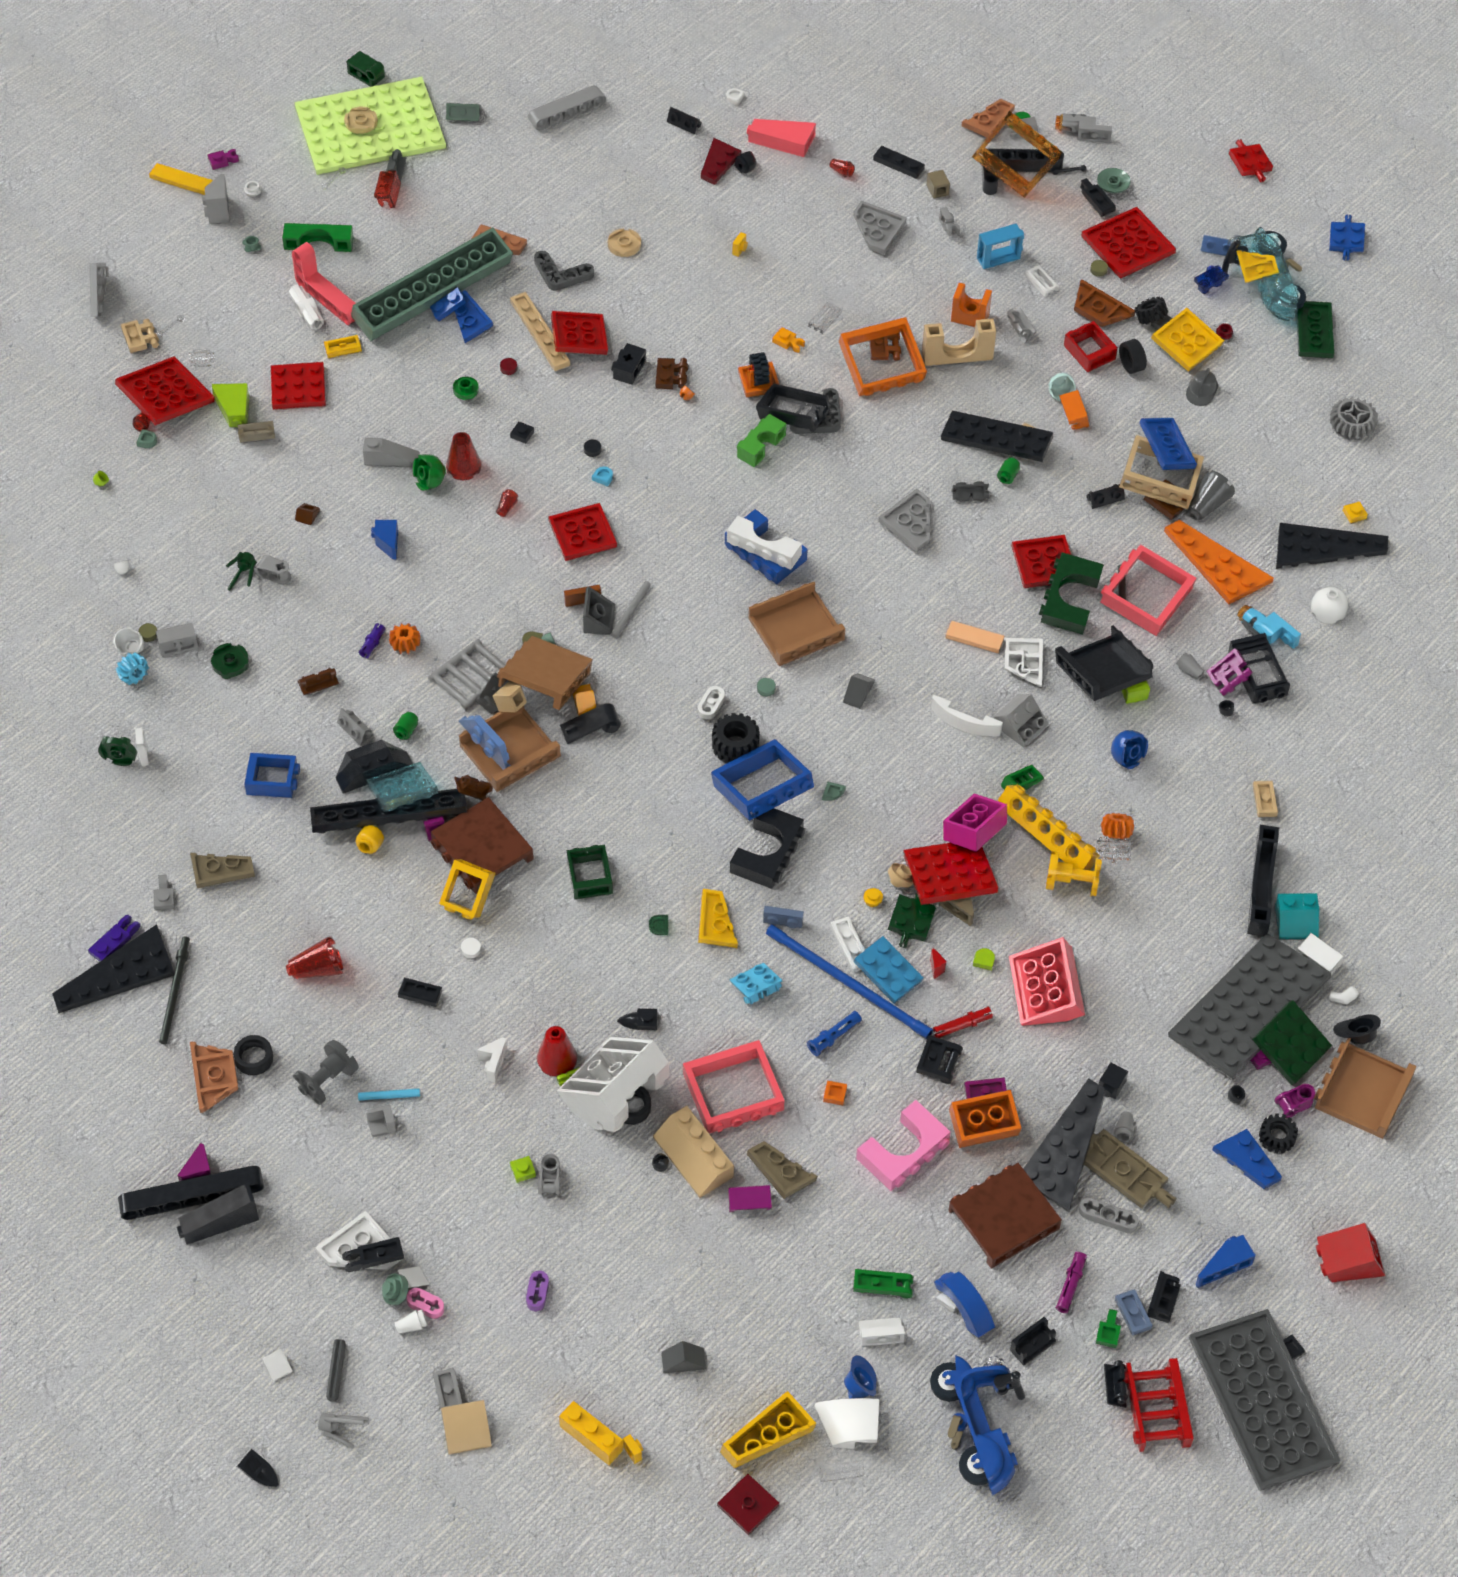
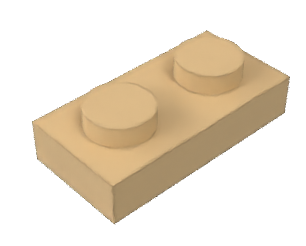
(1265, 799)

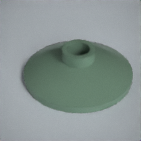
(1113, 180)

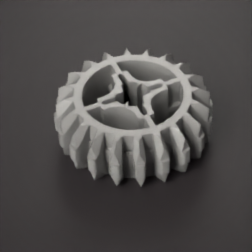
(1353, 418)

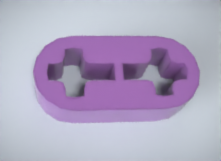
(542, 1291)

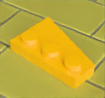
(714, 920)

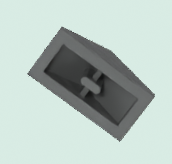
(858, 690)
(683, 1358)

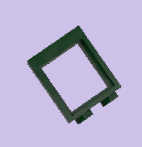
(593, 887)

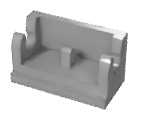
(177, 639)

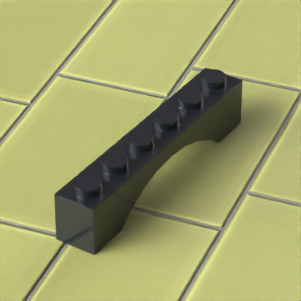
(1262, 880)

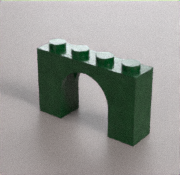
(1069, 570)

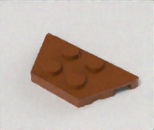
(1099, 306)

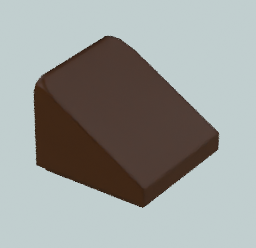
(306, 513)

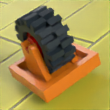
(758, 375)

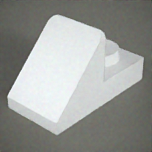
(493, 1056)

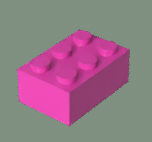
(975, 822)

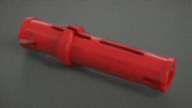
(963, 1022)

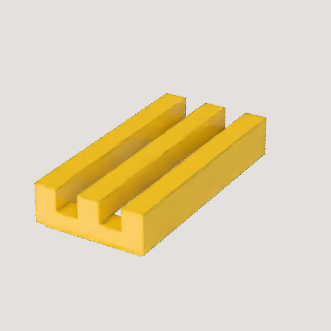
(343, 348)

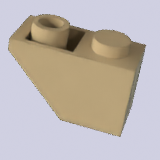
(510, 697)

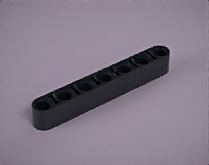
(187, 1192)

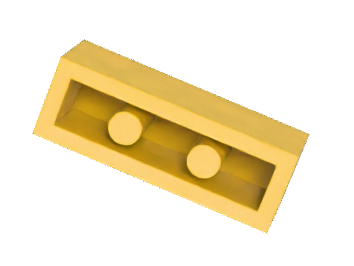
(591, 1433)

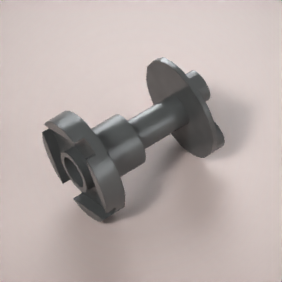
(331, 1066)

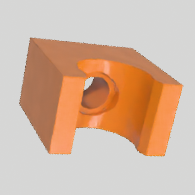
(968, 310)

